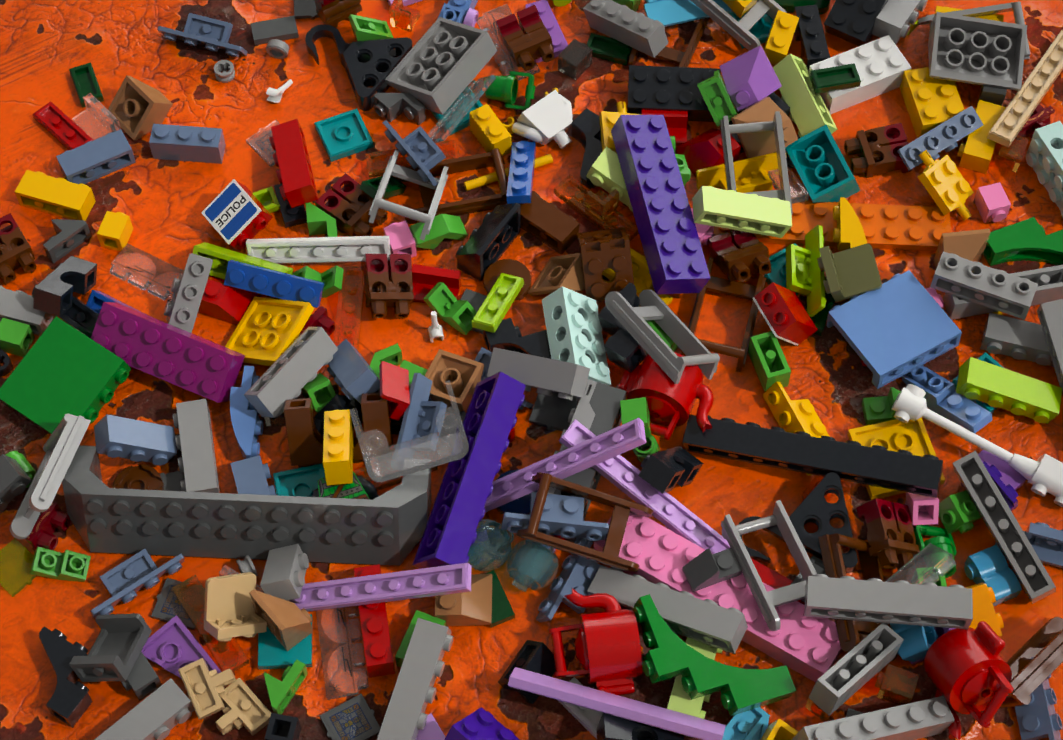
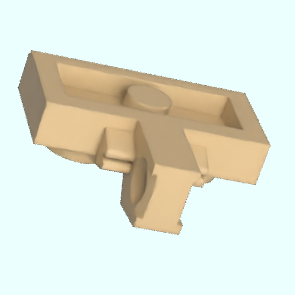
(205, 687)
(242, 709)

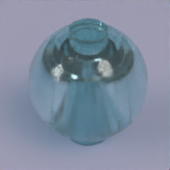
(490, 546)
(532, 565)

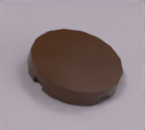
(509, 267)
(134, 476)

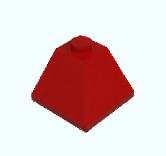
(706, 150)
(225, 301)

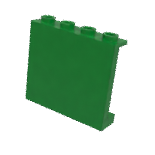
(62, 377)

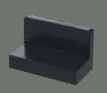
(532, 657)

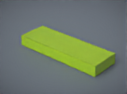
(497, 302)

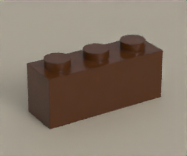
(548, 223)

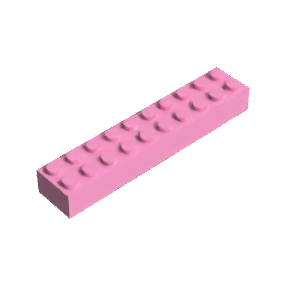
(801, 643)

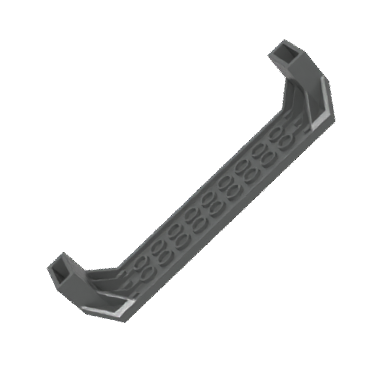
(245, 524)

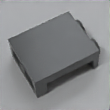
(114, 649)

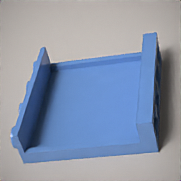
(895, 328)

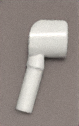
(276, 94)
(435, 329)

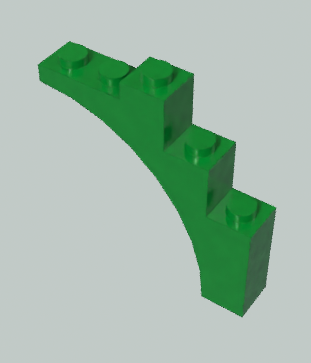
(1024, 242)
(702, 676)

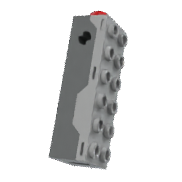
(599, 413)

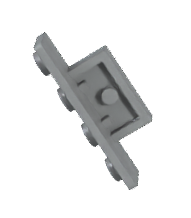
(188, 292)

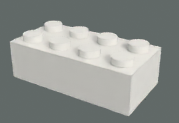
(879, 69)

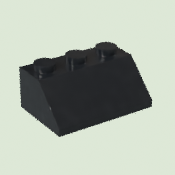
(489, 240)

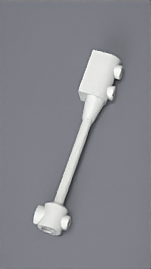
(1044, 474)

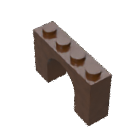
(306, 441)

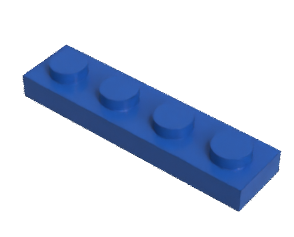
(521, 172)
(273, 283)

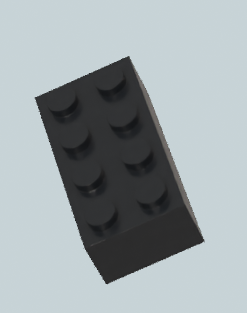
(854, 19)
(668, 90)

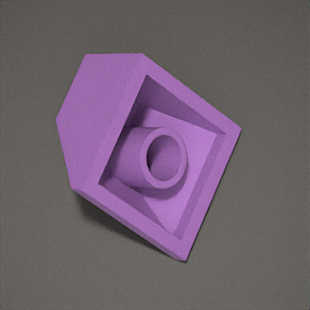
(749, 78)

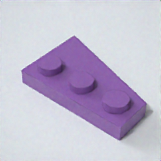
(552, 26)
(175, 647)

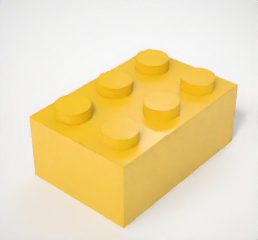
(929, 99)

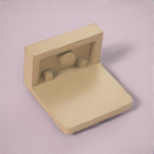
(230, 607)

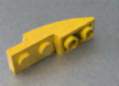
(849, 229)

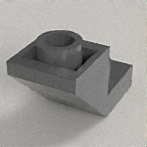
(394, 104)

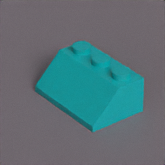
(822, 166)

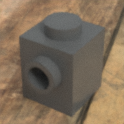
(142, 678)

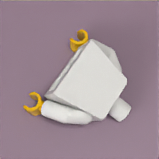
(545, 120)

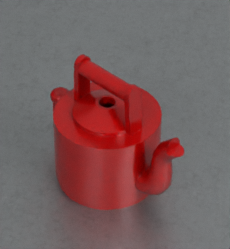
(669, 402)
(604, 644)
(969, 673)

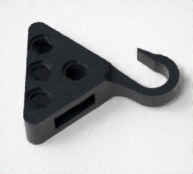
(364, 61)
(817, 511)

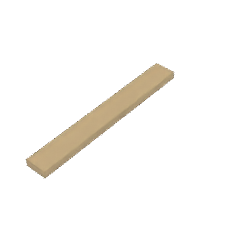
(1030, 95)

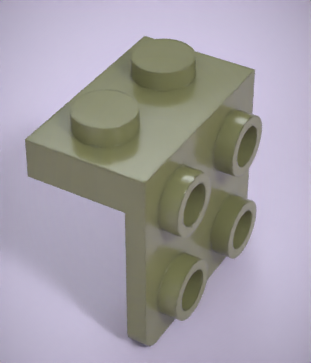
(849, 271)

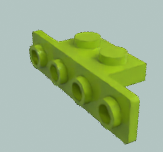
(804, 272)

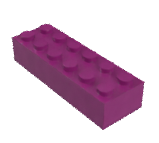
(168, 351)

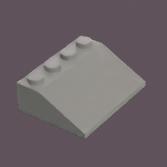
(976, 51)
(442, 64)

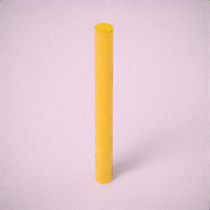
(492, 177)

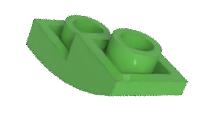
(60, 566)

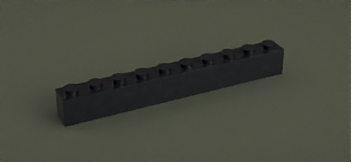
(815, 455)

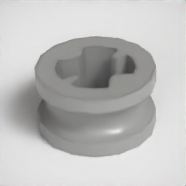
(224, 65)
(246, 565)

